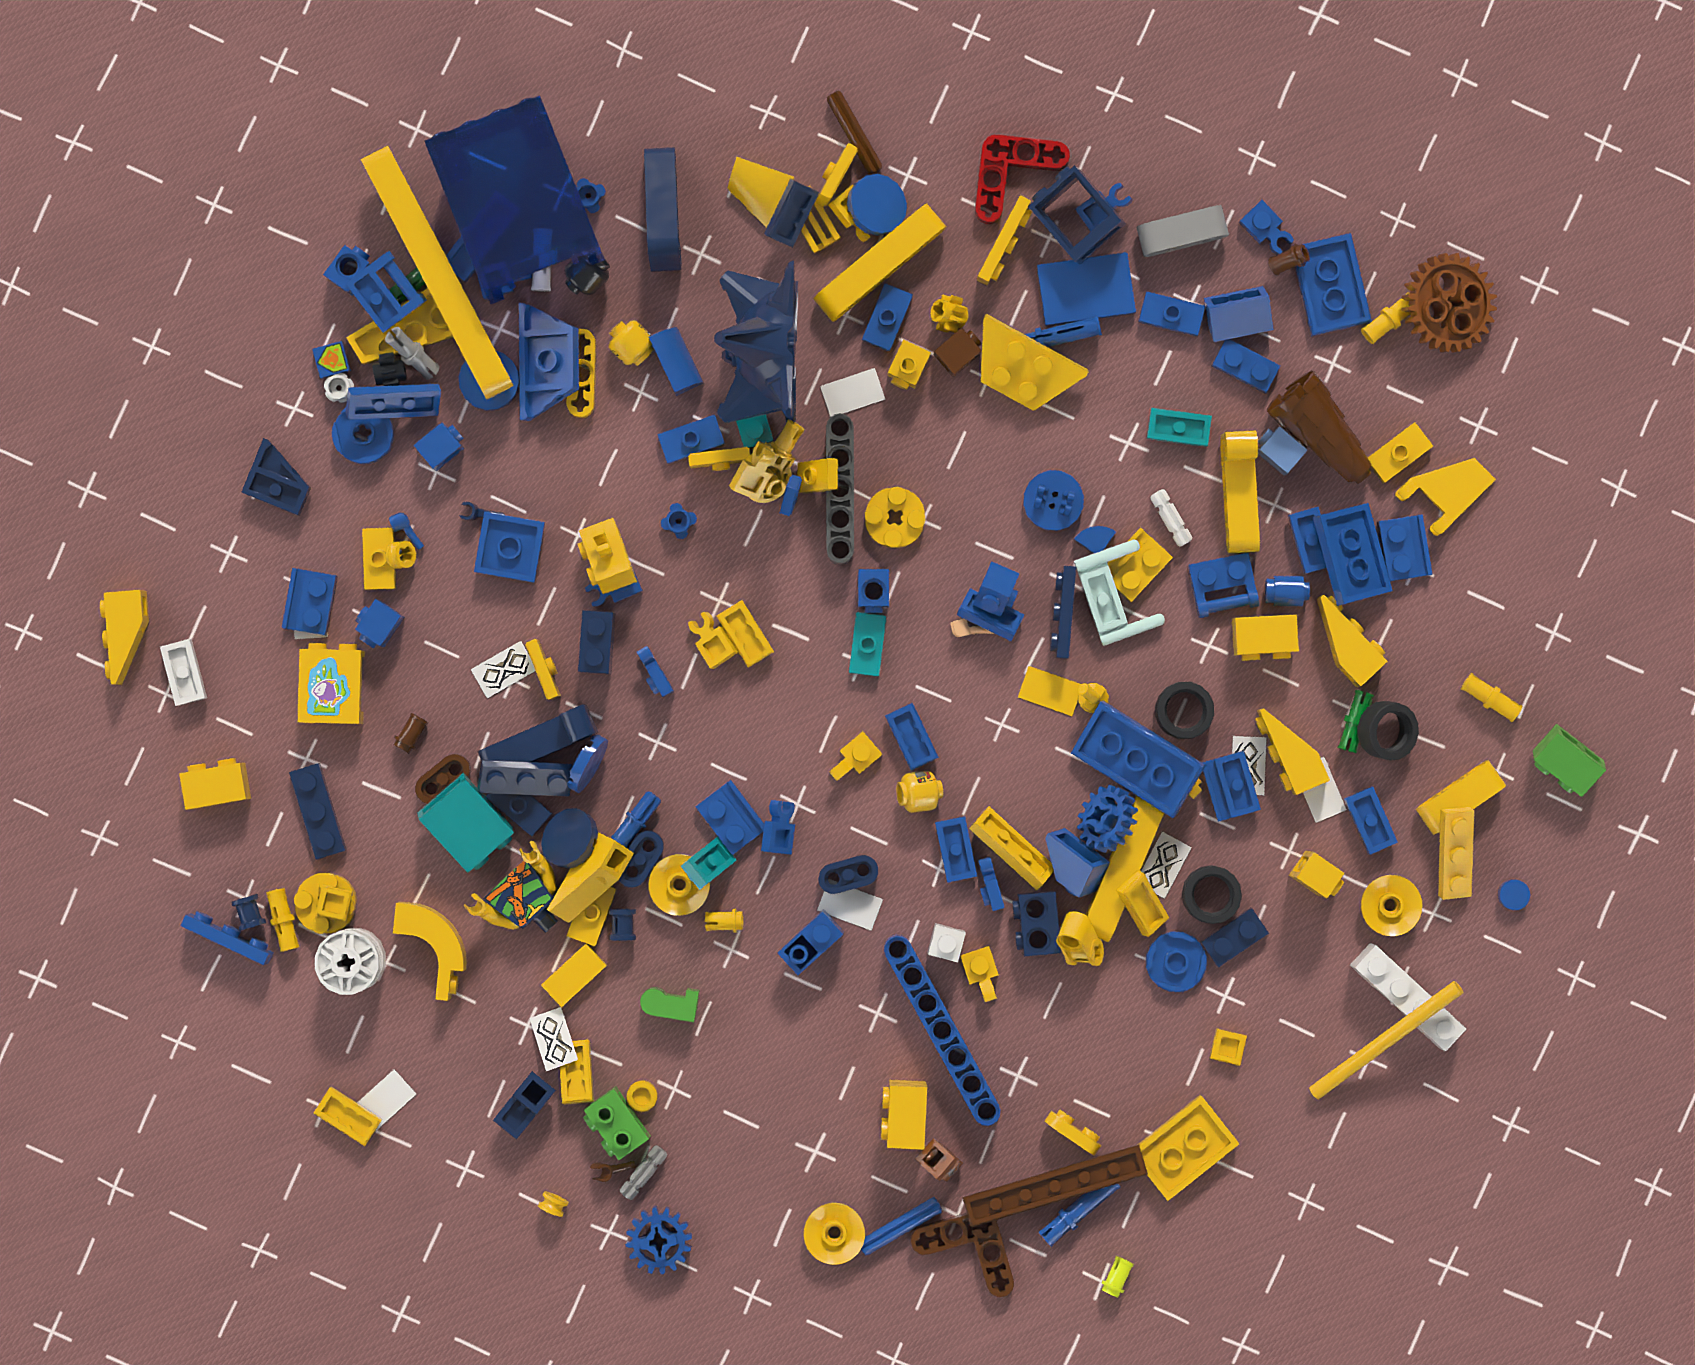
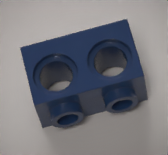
(1045, 922)

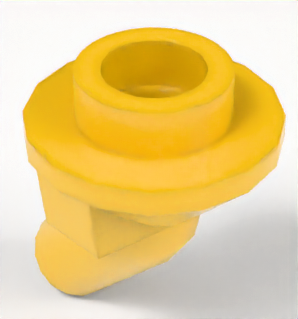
(1091, 695)

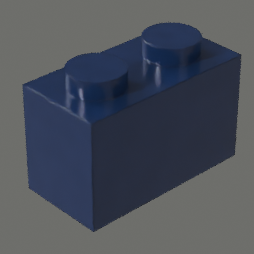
(596, 642)

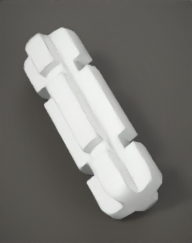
(1171, 517)

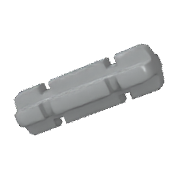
(643, 1172)

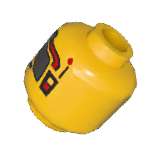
(919, 791)

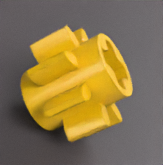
(949, 313)

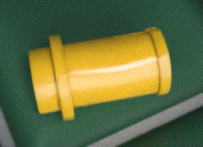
(724, 920)

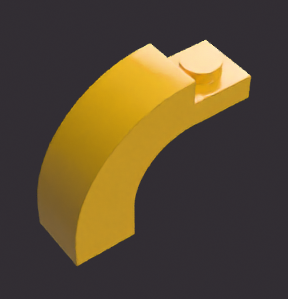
(441, 935)

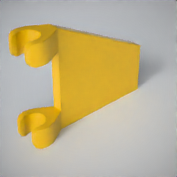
(1449, 489)

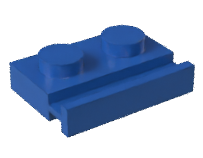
(1405, 547)
(309, 601)
(1231, 786)
(731, 817)

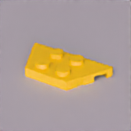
(1024, 366)

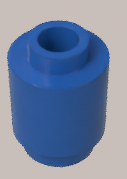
(1287, 591)

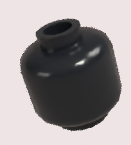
(586, 277)

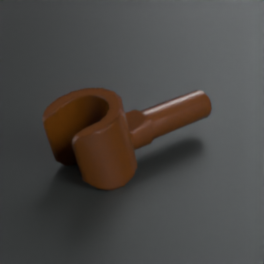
(608, 1170)

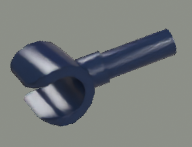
(476, 512)

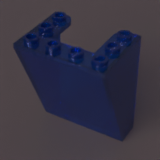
(512, 195)

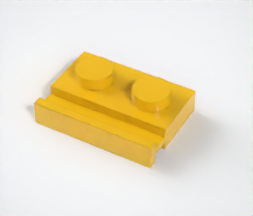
(1136, 570)

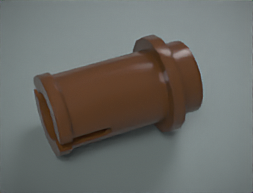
(1296, 256)
(410, 733)

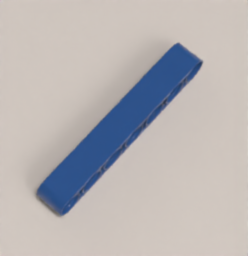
(946, 1044)

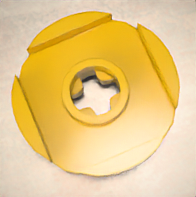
(877, 516)
(307, 900)

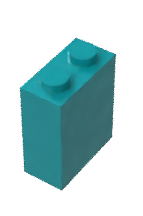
(466, 823)

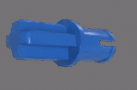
(636, 819)

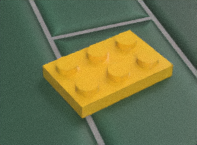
(1185, 1147)

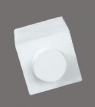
(946, 942)

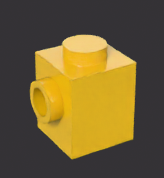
(908, 365)

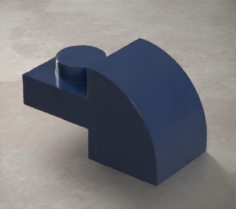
(524, 1105)

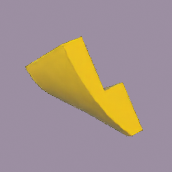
(757, 188)

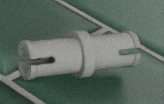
(412, 353)

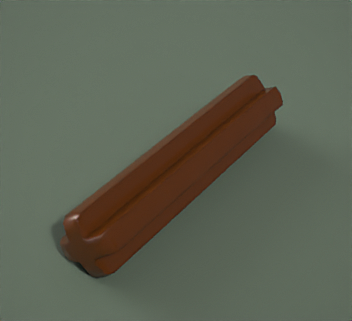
(854, 132)

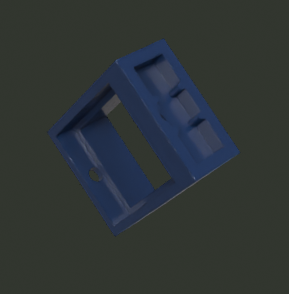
(1097, 236)

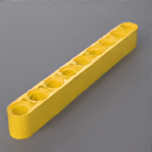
(437, 272)

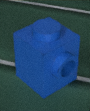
(997, 589)
(377, 623)

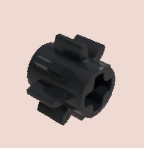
(389, 370)

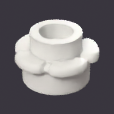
(331, 384)

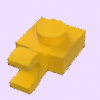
(754, 476)
(858, 755)
(980, 968)

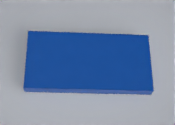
(1138, 759)

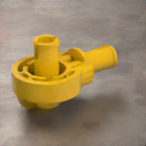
(781, 463)

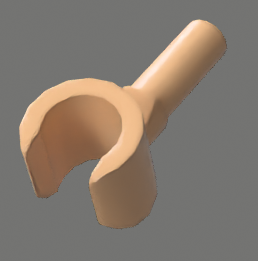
(960, 628)

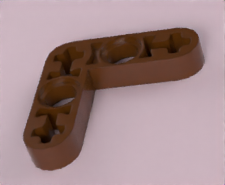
(981, 1240)

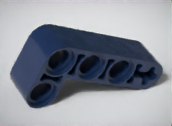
(662, 209)
(544, 738)

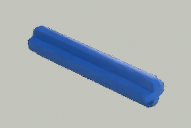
(901, 1225)

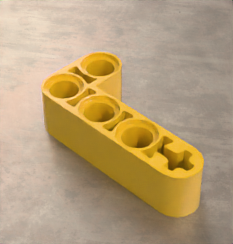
(1240, 490)

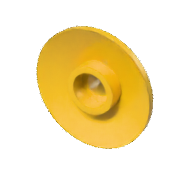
(666, 895)
(1406, 910)
(834, 1249)

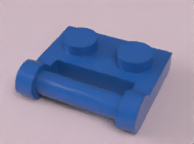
(376, 296)
(1219, 575)

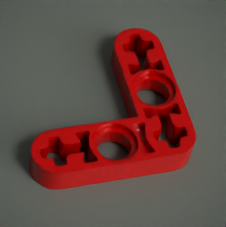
(1000, 164)

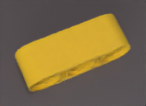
(1466, 791)

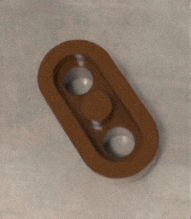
(441, 776)

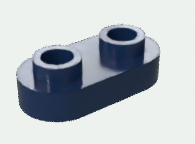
(641, 859)
(848, 874)

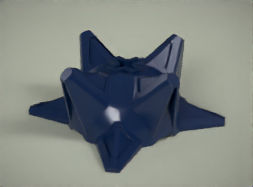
(760, 346)

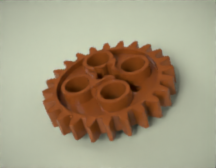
(1449, 302)

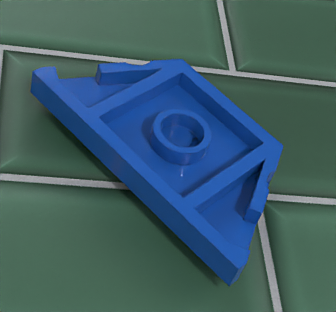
(545, 361)

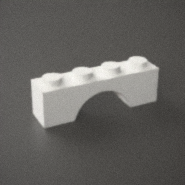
(1405, 994)

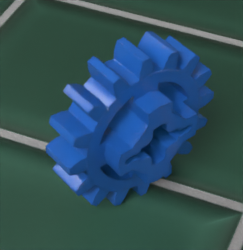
(1107, 818)
(644, 1242)

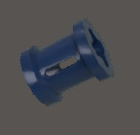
(248, 912)
(622, 924)

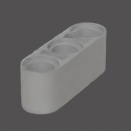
(1182, 231)

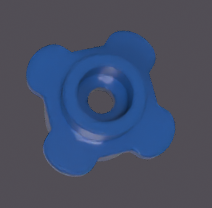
(596, 192)
(681, 529)

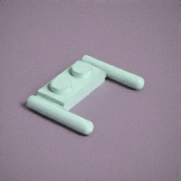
(1104, 598)

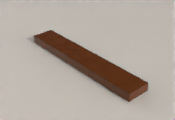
(1055, 1185)

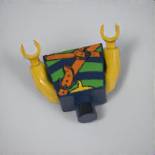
(521, 895)

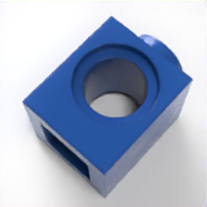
(335, 270)
(440, 445)
(868, 576)

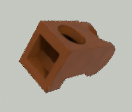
(939, 1160)

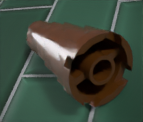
(1320, 425)

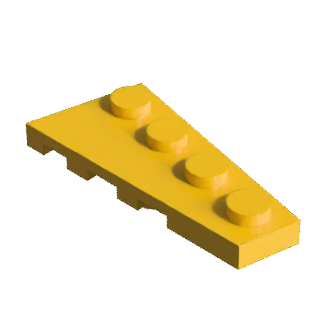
(421, 326)

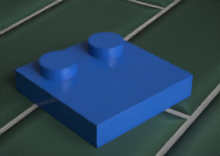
(509, 547)

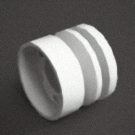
(357, 944)

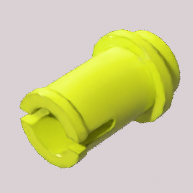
(1117, 1277)

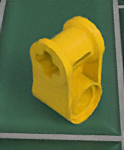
(1079, 940)

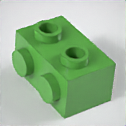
(1568, 761)
(616, 1124)

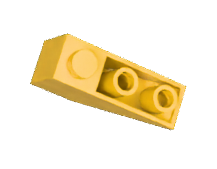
(125, 624)
(1350, 649)
(1298, 760)
(591, 878)

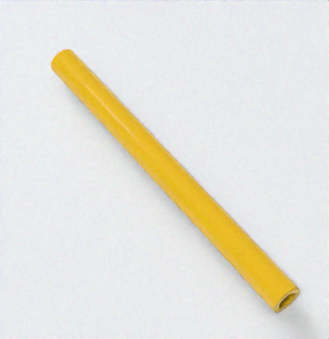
(1386, 1040)

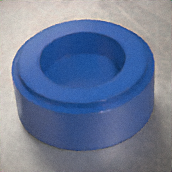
(1513, 894)

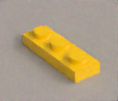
(1005, 242)
(1012, 848)
(1456, 852)

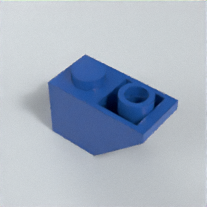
(811, 942)

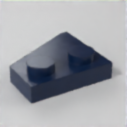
(275, 480)

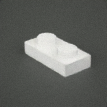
(183, 672)

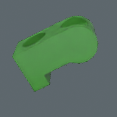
(662, 1004)

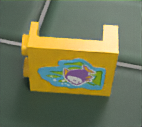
(330, 684)

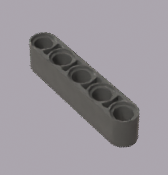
(846, 503)

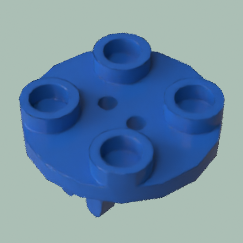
(1067, 503)

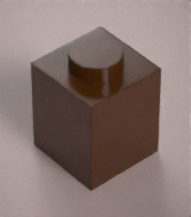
(958, 351)

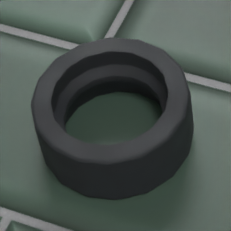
(1207, 710)
(1368, 730)
(1234, 899)

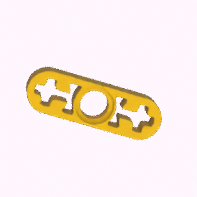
(589, 350)

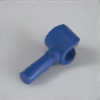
(400, 521)

